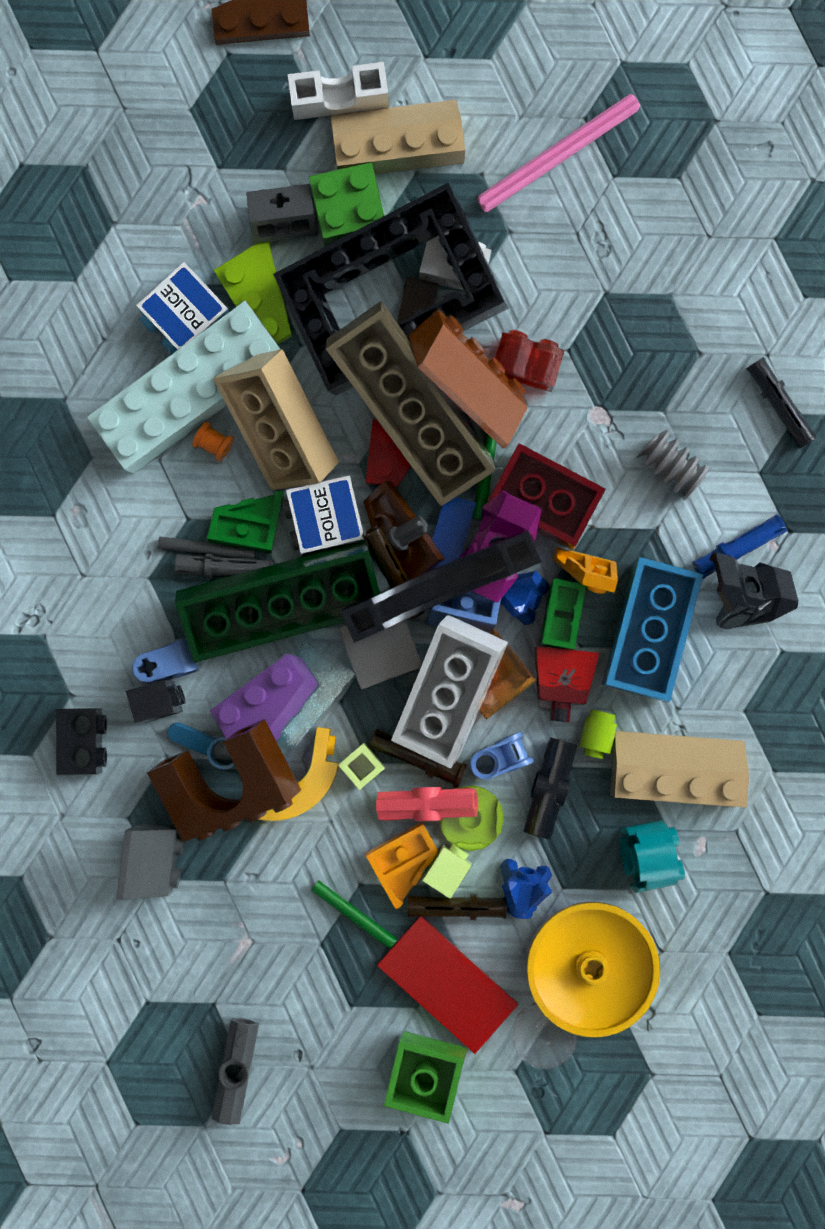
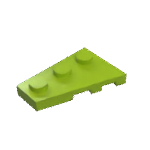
(252, 280)

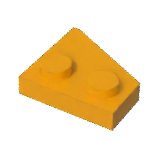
(591, 571)
(402, 860)

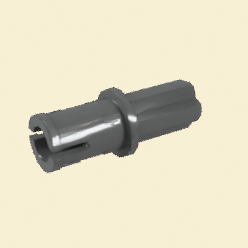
(402, 536)

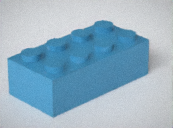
(652, 629)

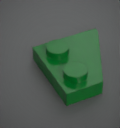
(247, 524)

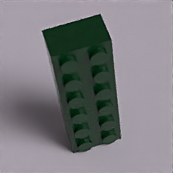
(274, 601)

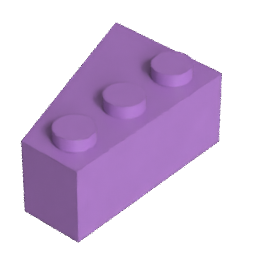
(271, 695)

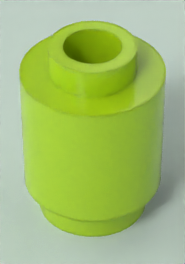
(598, 734)

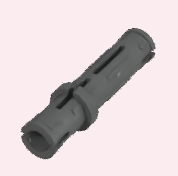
(216, 566)

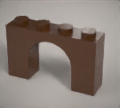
(200, 811)

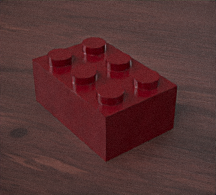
(563, 495)

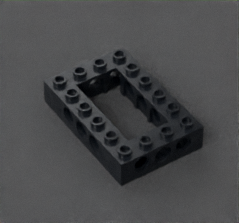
(376, 244)

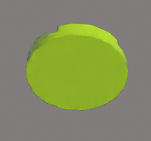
(478, 831)

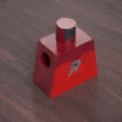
(563, 678)

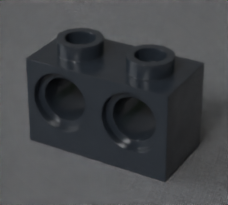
(155, 701)
(70, 741)

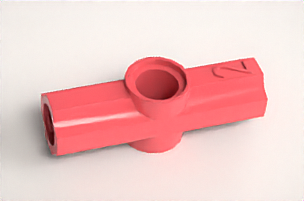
(427, 804)

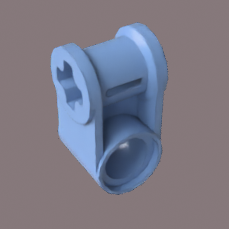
(171, 660)
(502, 756)

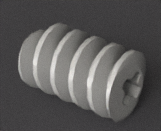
(674, 463)

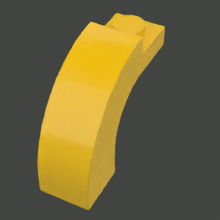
(316, 781)

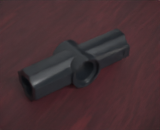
(550, 788)

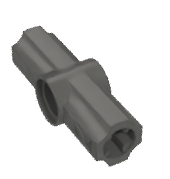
(231, 1090)

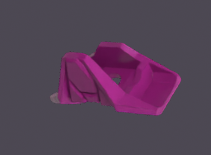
(503, 518)

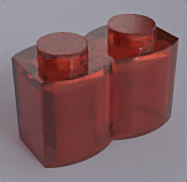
(529, 361)

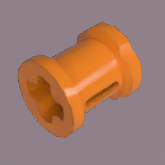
(213, 441)

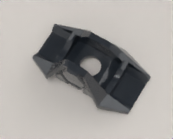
(741, 607)

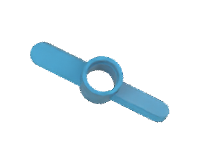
(197, 741)

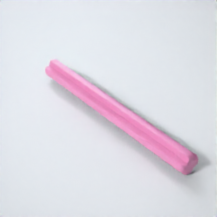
(558, 153)

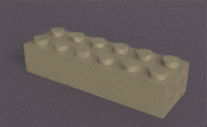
(409, 404)

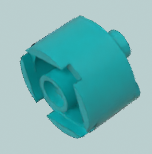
(651, 856)

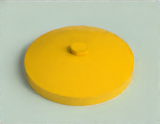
(593, 969)

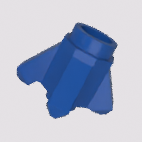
(525, 596)
(524, 888)

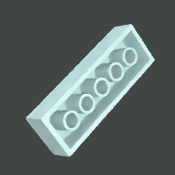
(179, 390)

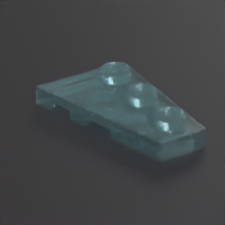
(331, 679)

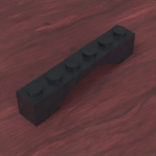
(440, 585)

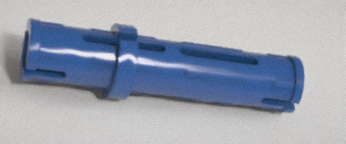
(742, 544)

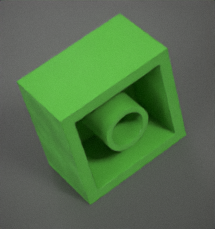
(345, 200)
(425, 1077)

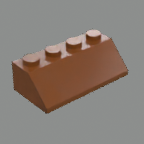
(469, 376)

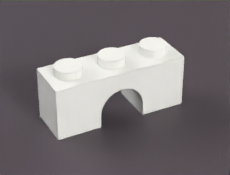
(320, 96)

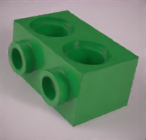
(562, 614)

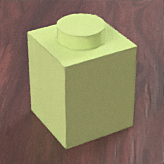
(361, 766)
(447, 870)

